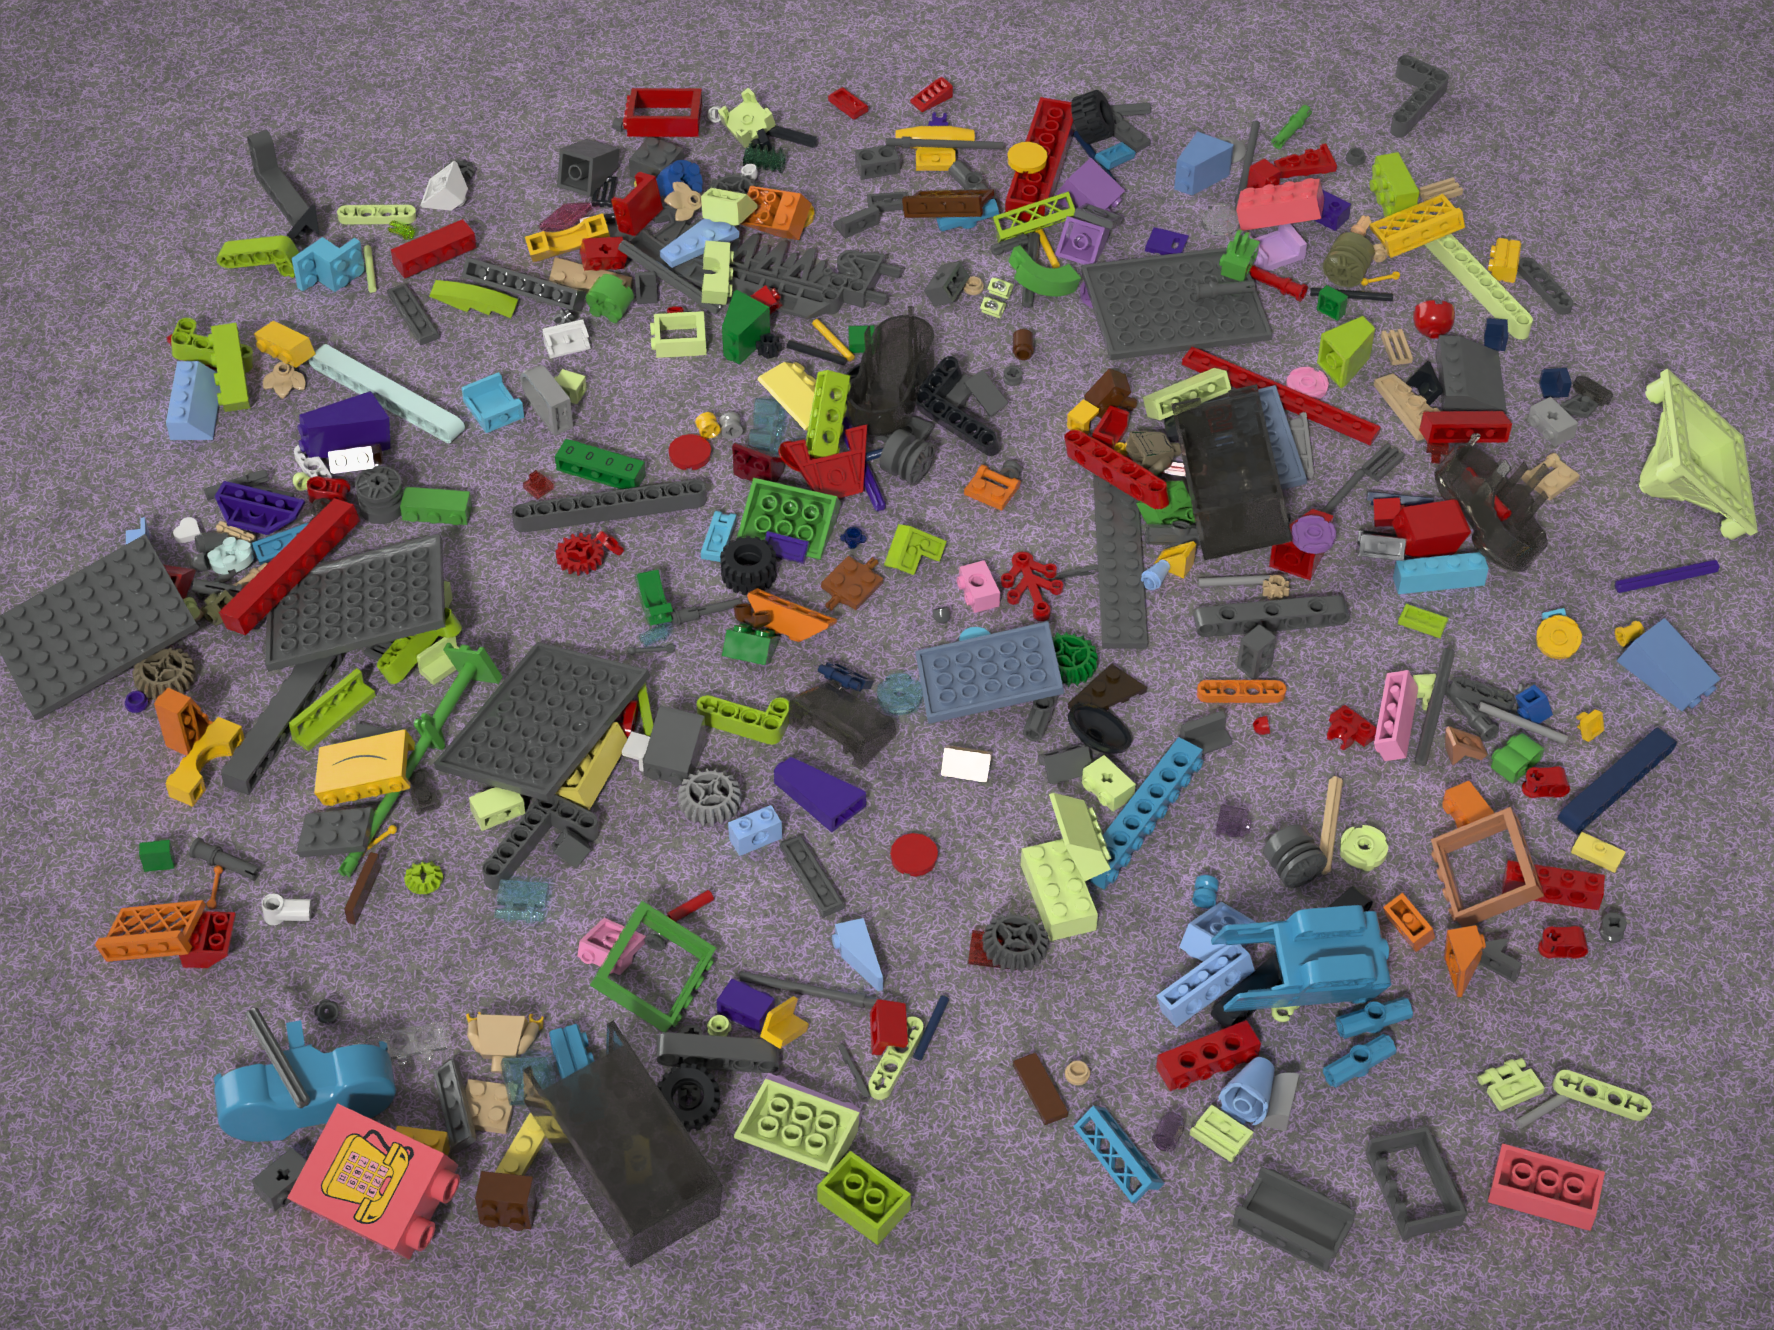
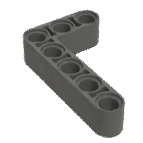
(1430, 85)
(273, 179)
(530, 831)

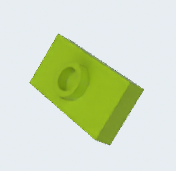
(1423, 621)

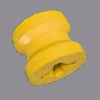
(707, 425)

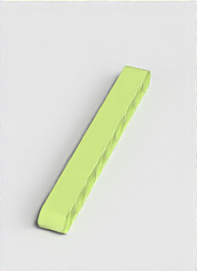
(1481, 284)

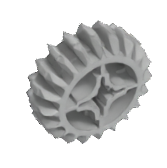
(707, 790)

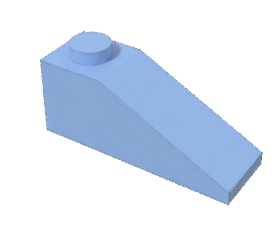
(857, 950)

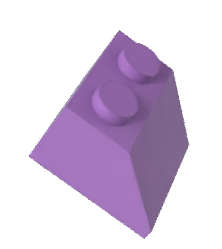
(1082, 241)

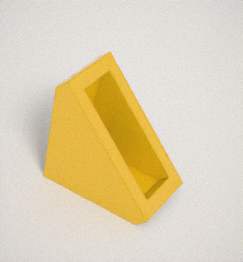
(1180, 558)

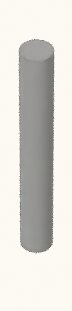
(1541, 1110)

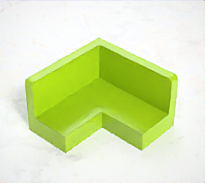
(909, 546)

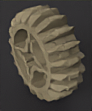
(164, 673)

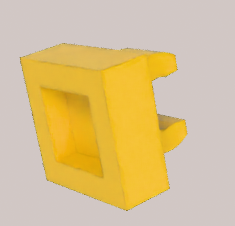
(1590, 724)

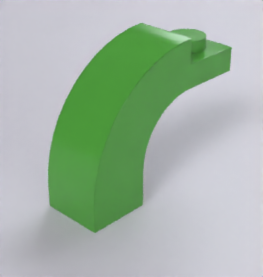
(1040, 279)

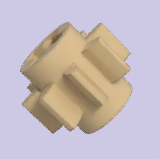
(1275, 587)

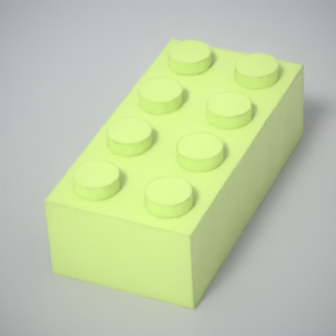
(1058, 890)

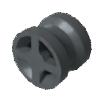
(1616, 932)

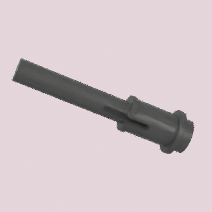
(694, 613)

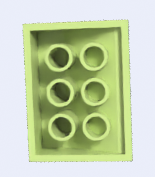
(798, 1126)

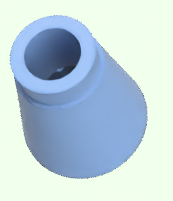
(1155, 575)

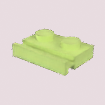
(1221, 1133)

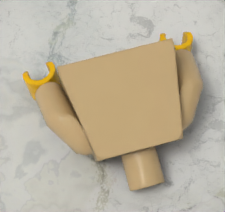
(502, 1036)

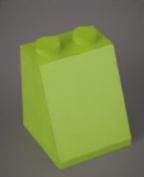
(1346, 349)

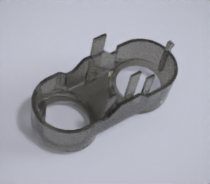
(1507, 543)

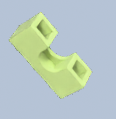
(716, 286)

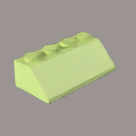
(1081, 835)

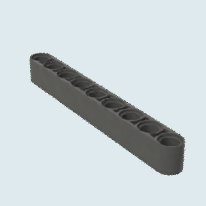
(609, 505)

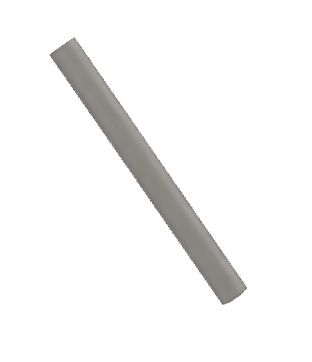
(1235, 580)
(1521, 722)

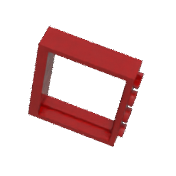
(663, 125)

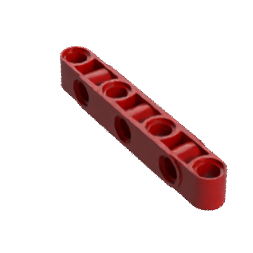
(1116, 469)

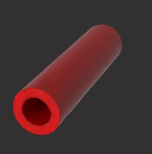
(691, 906)

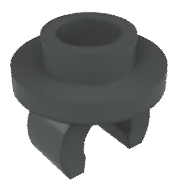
(565, 317)

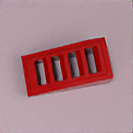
(941, 87)

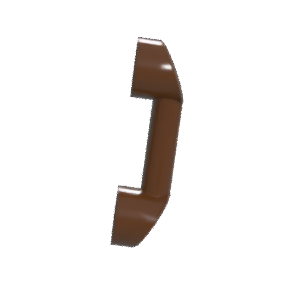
(744, 614)

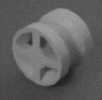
(730, 425)

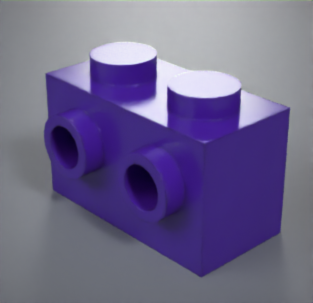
(1334, 211)

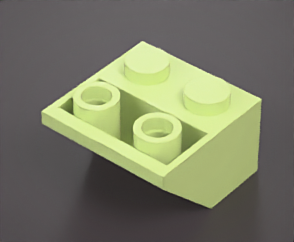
(726, 206)

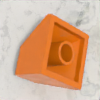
(1463, 955)

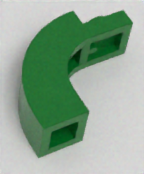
(653, 598)

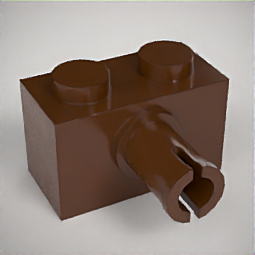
(1111, 390)

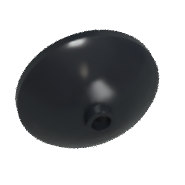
(1099, 729)

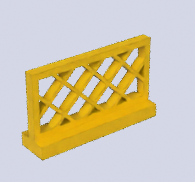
(1418, 233)

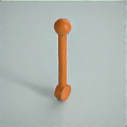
(211, 904)

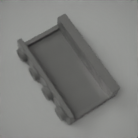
(1295, 1219)

